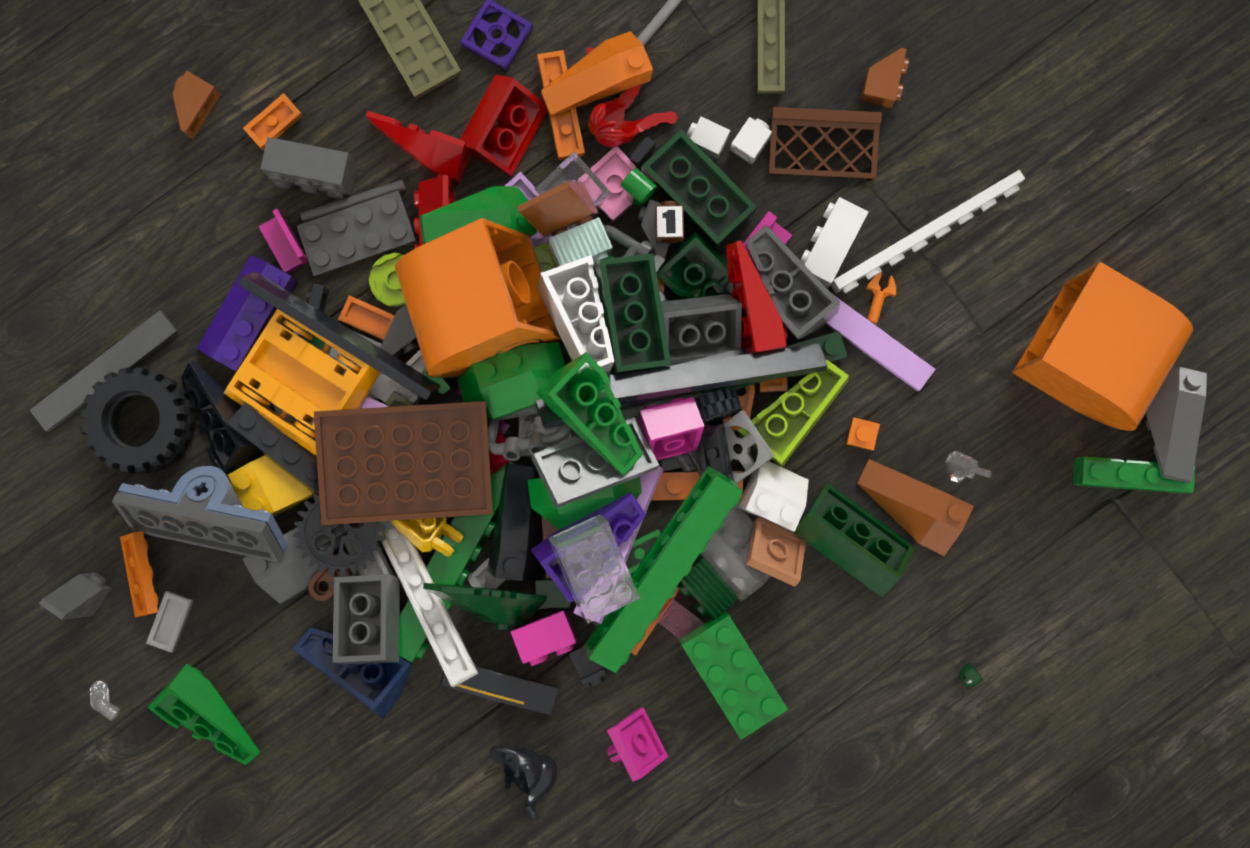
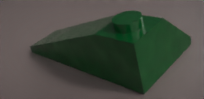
(491, 604)

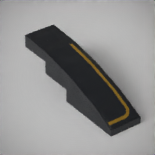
(508, 689)

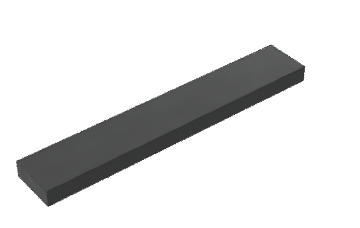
(124, 354)

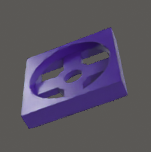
(488, 8)

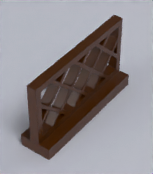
(824, 119)

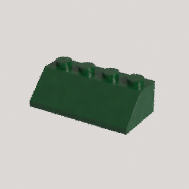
(855, 540)

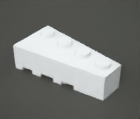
(576, 310)

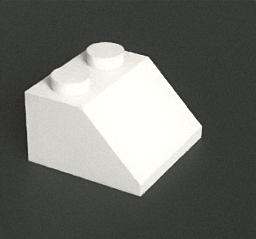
(775, 495)

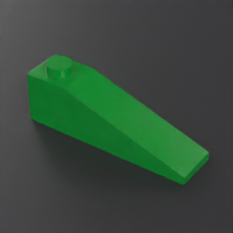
(197, 706)

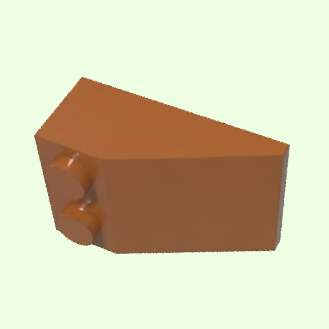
(559, 209)

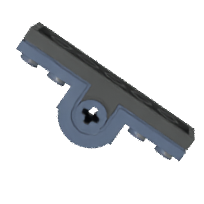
(202, 513)

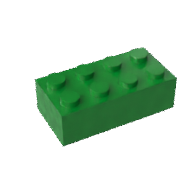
(733, 675)

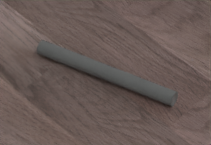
(336, 206)

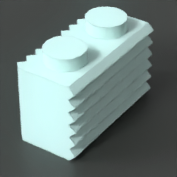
(580, 243)

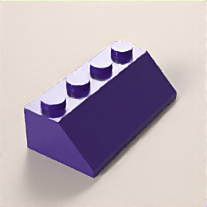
(242, 317)

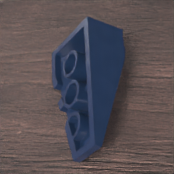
(372, 684)

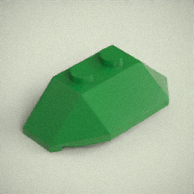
(511, 378)
(570, 513)

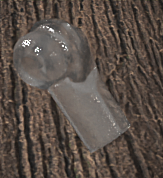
(100, 700)

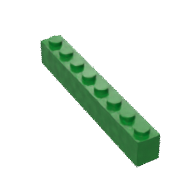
(664, 568)
(450, 569)

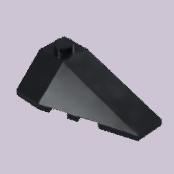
(215, 409)
(516, 529)

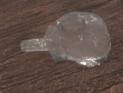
(962, 466)

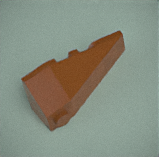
(923, 511)

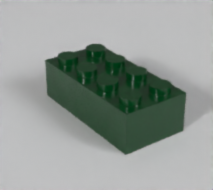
(693, 180)
(633, 312)

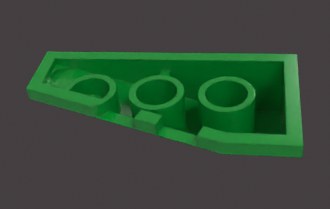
(493, 204)
(588, 406)

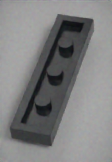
(276, 446)

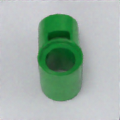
(638, 187)

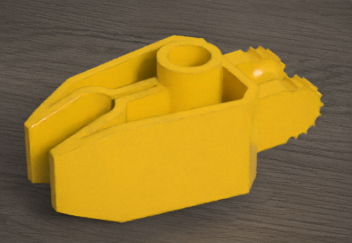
(427, 533)

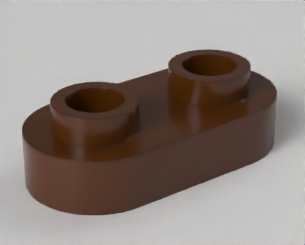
(315, 584)

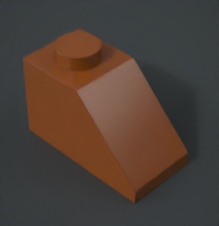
(193, 102)

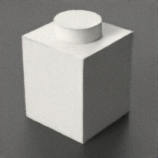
(708, 137)
(751, 140)

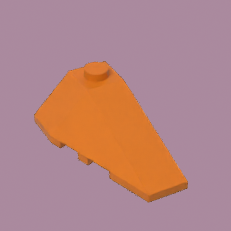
(606, 70)

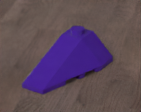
(623, 517)

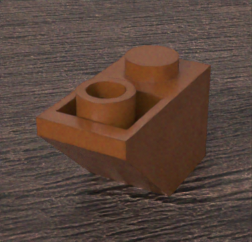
(882, 80)

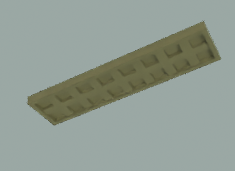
(412, 43)

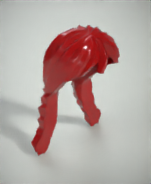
(609, 125)

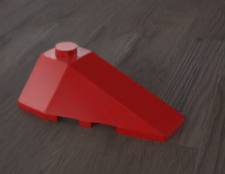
(435, 152)
(760, 320)

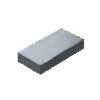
(169, 621)

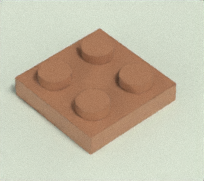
(776, 551)

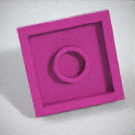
(636, 744)

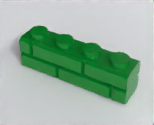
(1126, 475)

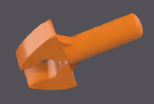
(879, 296)

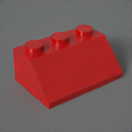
(504, 124)
(432, 196)

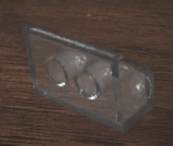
(729, 551)

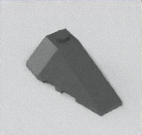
(795, 291)
(1176, 422)
(292, 572)

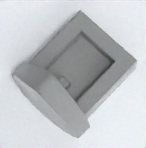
(484, 579)

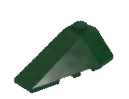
(695, 269)

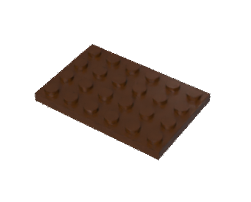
(403, 462)

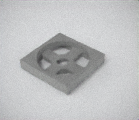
(764, 452)

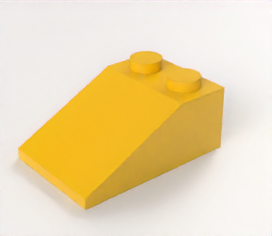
(268, 487)

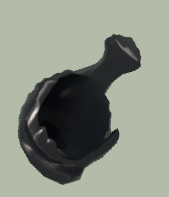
(529, 771)

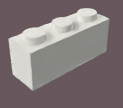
(833, 240)

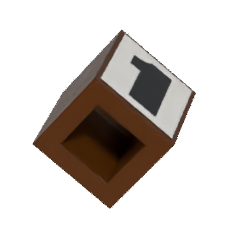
(669, 223)

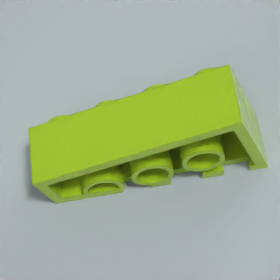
(797, 411)

